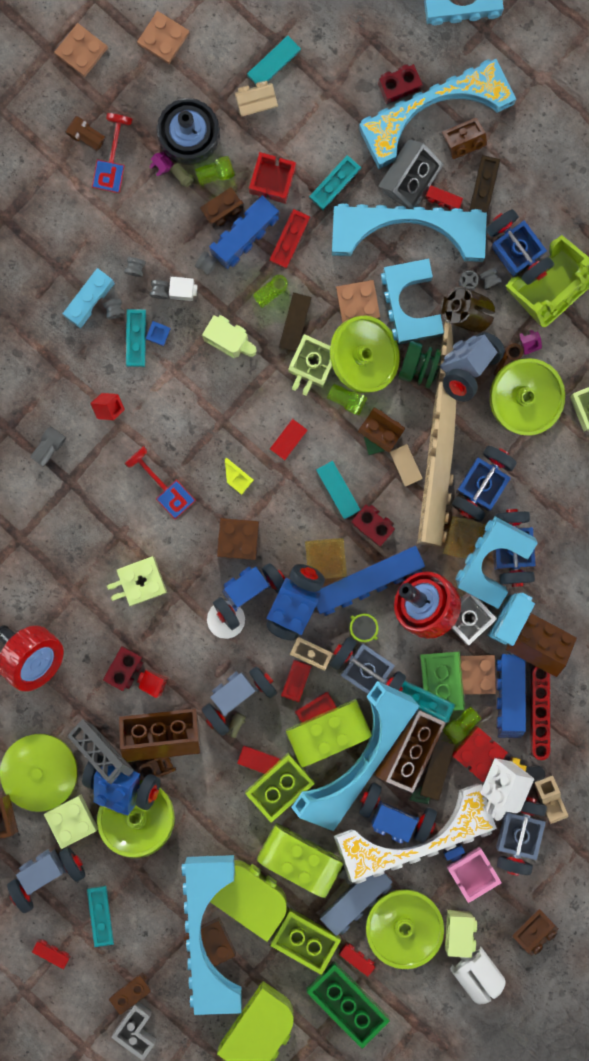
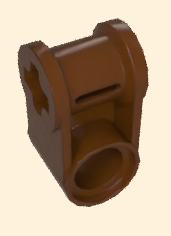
(158, 767)

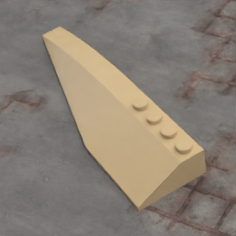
(439, 458)

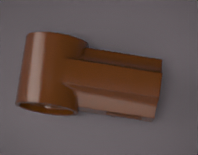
(81, 131)
(507, 358)

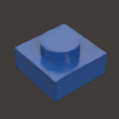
(158, 333)
(455, 853)

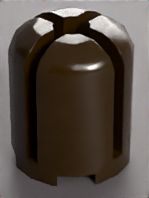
(466, 309)

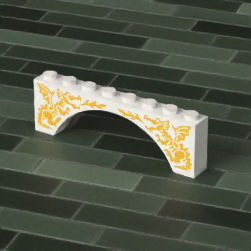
(467, 821)

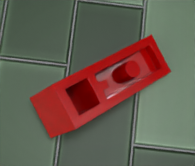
(152, 683)

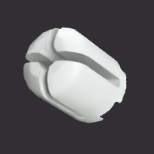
(479, 977)

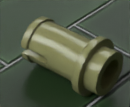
(185, 178)
(236, 723)

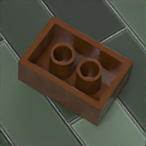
(543, 645)

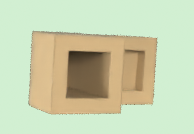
(551, 797)

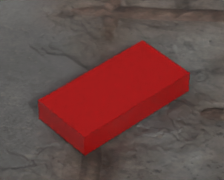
(288, 439)
(296, 681)
(316, 707)
(256, 759)

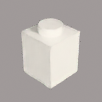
(182, 288)

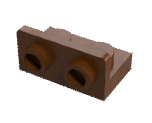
(465, 138)
(222, 207)
(381, 429)
(536, 933)
(130, 994)

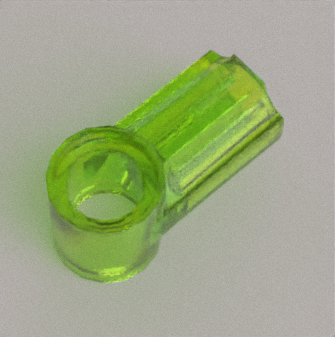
(220, 170)
(269, 292)
(349, 400)
(458, 728)

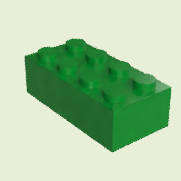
(348, 1004)

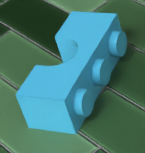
(83, 303)

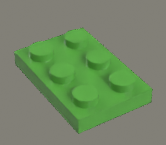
(444, 677)

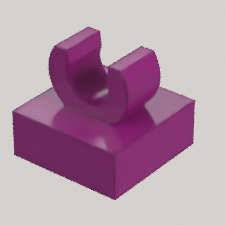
(163, 162)
(531, 342)

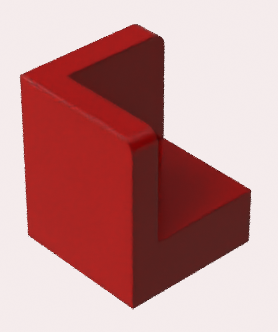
(107, 406)

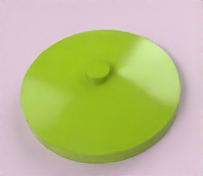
(364, 354)
(527, 396)
(39, 772)
(139, 832)
(404, 929)

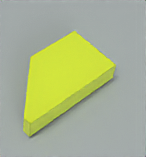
(236, 477)

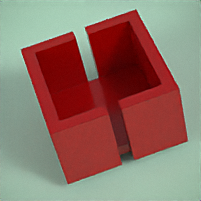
(272, 179)
(478, 753)

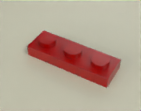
(289, 239)

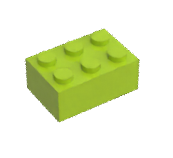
(279, 787)
(305, 941)

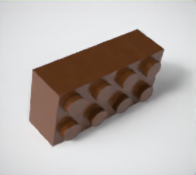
(159, 735)
(411, 751)

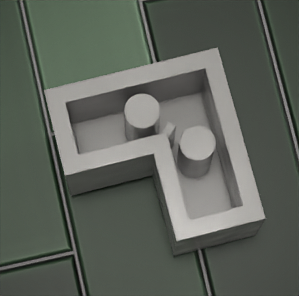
(130, 1031)

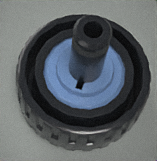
(188, 131)

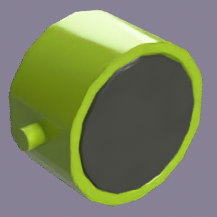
(363, 627)

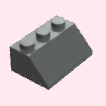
(411, 174)

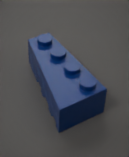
(244, 232)
(512, 697)

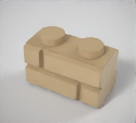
(256, 99)
(311, 653)

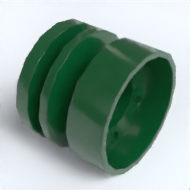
(420, 364)

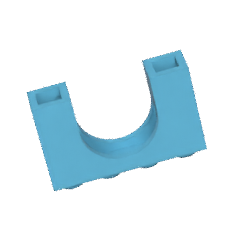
(444, 10)
(408, 328)
(497, 535)
(511, 618)

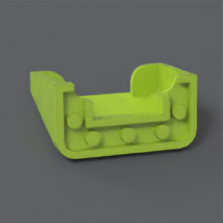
(559, 288)

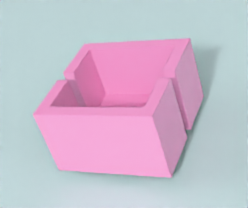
(473, 875)

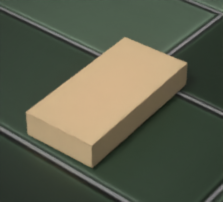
(406, 465)

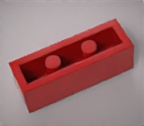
(443, 198)
(51, 953)
(357, 959)

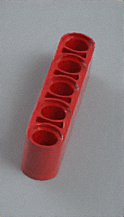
(543, 721)

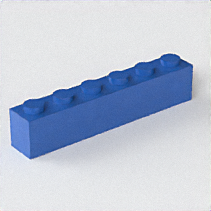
(369, 579)

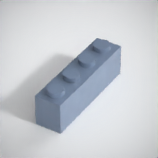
(353, 902)

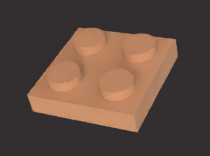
(163, 37)
(81, 50)
(358, 300)
(478, 674)

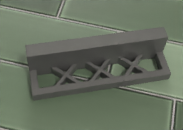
(104, 748)

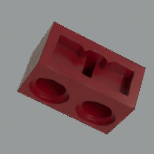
(402, 88)
(370, 528)
(119, 665)

